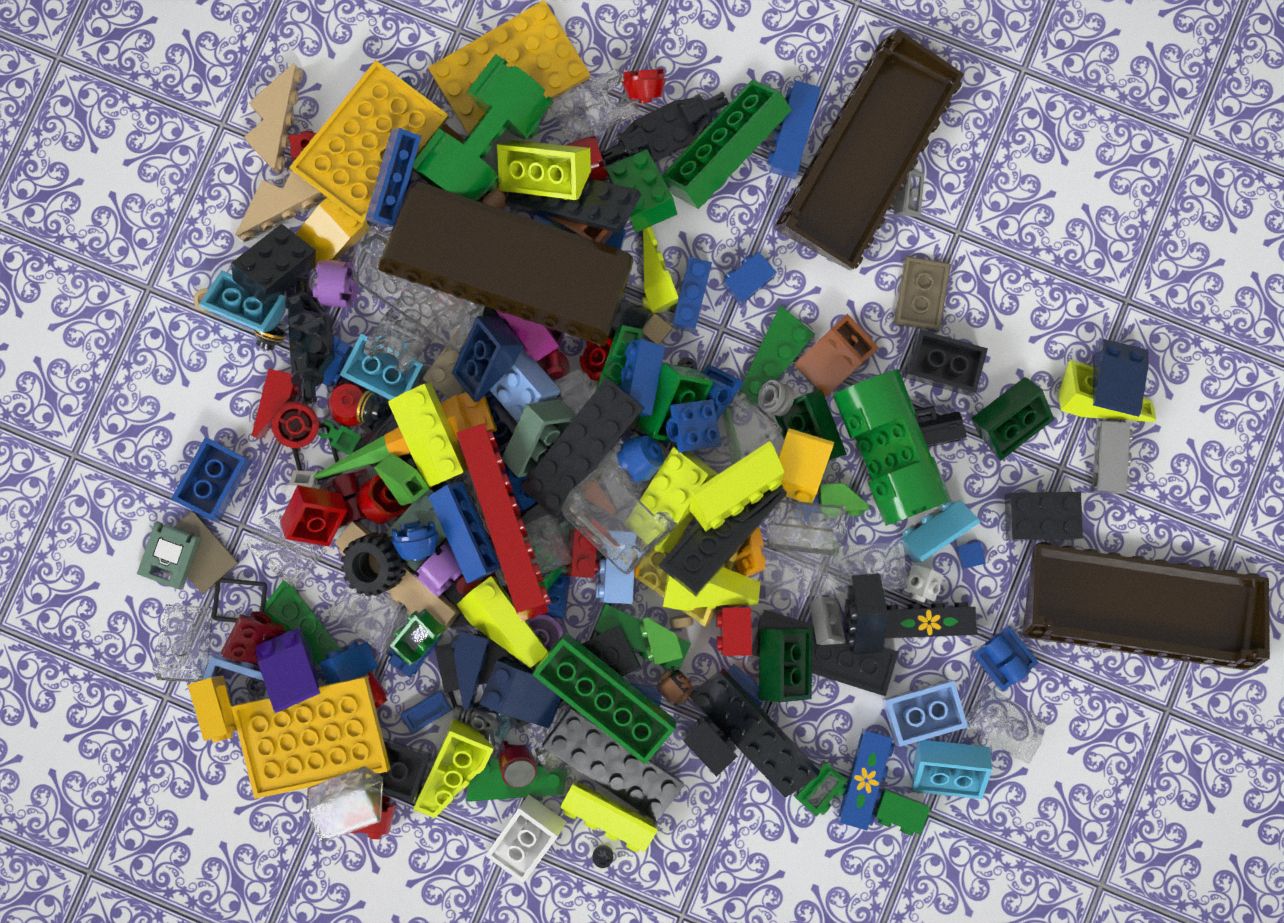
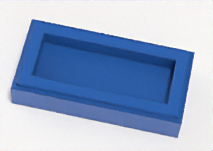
(426, 711)

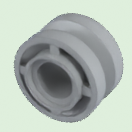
(775, 398)

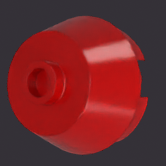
(644, 84)
(594, 358)
(344, 401)
(295, 424)

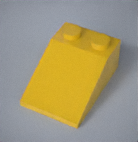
(331, 231)
(803, 464)

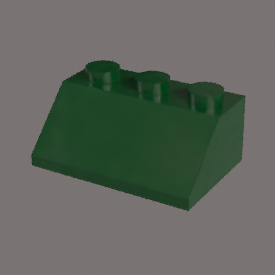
(812, 416)
(1013, 418)
(785, 664)

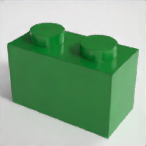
(901, 811)

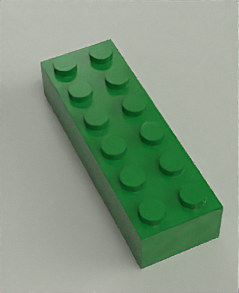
(726, 143)
(605, 698)

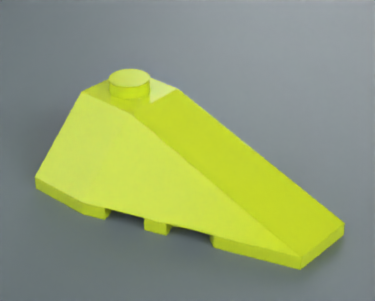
(658, 284)
(1077, 397)
(724, 589)
(494, 615)
(457, 762)

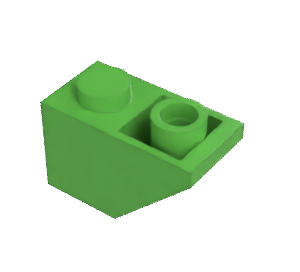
(401, 479)
(842, 495)
(663, 642)

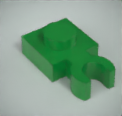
(343, 439)

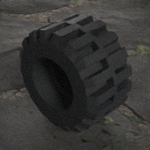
(359, 571)

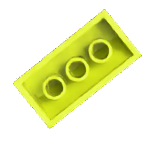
(543, 169)
(428, 434)
(736, 487)
(610, 816)

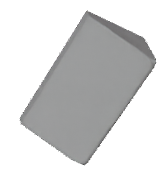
(904, 203)
(827, 621)

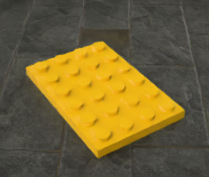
(528, 41)
(351, 144)
(310, 739)

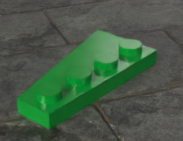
(777, 351)
(616, 357)
(291, 610)
(490, 785)

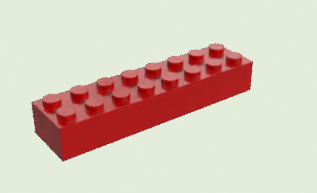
(501, 518)

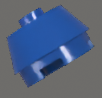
(640, 457)
(415, 540)

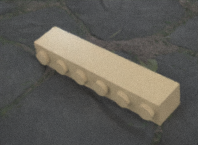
(410, 590)

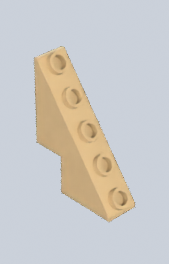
(275, 108)
(276, 204)

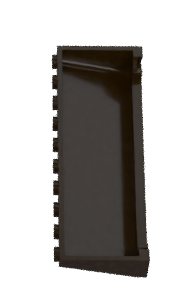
(870, 150)
(507, 262)
(1147, 607)

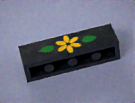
(930, 621)

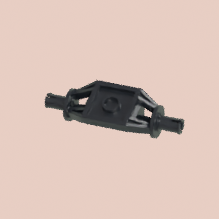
(666, 128)
(309, 341)

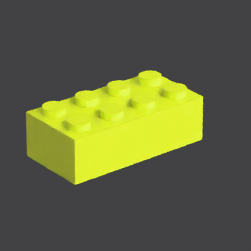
(672, 491)

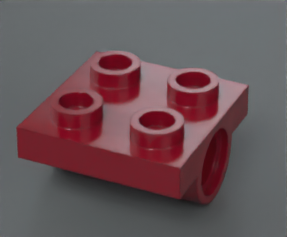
(349, 487)
(247, 634)

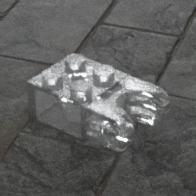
(598, 109)
(398, 337)

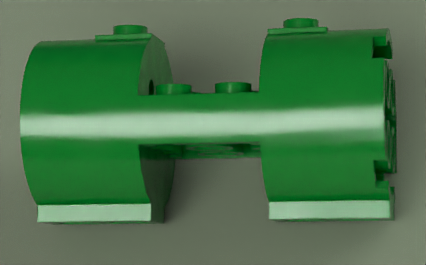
(510, 103)
(892, 446)

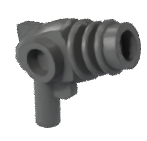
(480, 719)

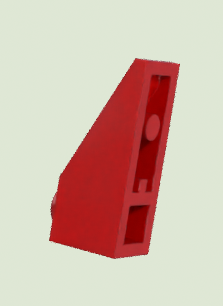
(276, 392)

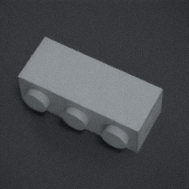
(1112, 457)

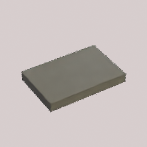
(922, 293)
(212, 557)

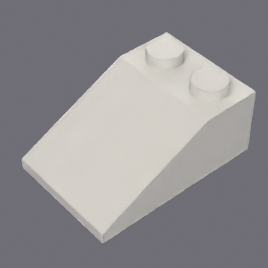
(526, 838)

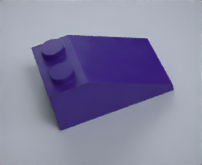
(288, 669)

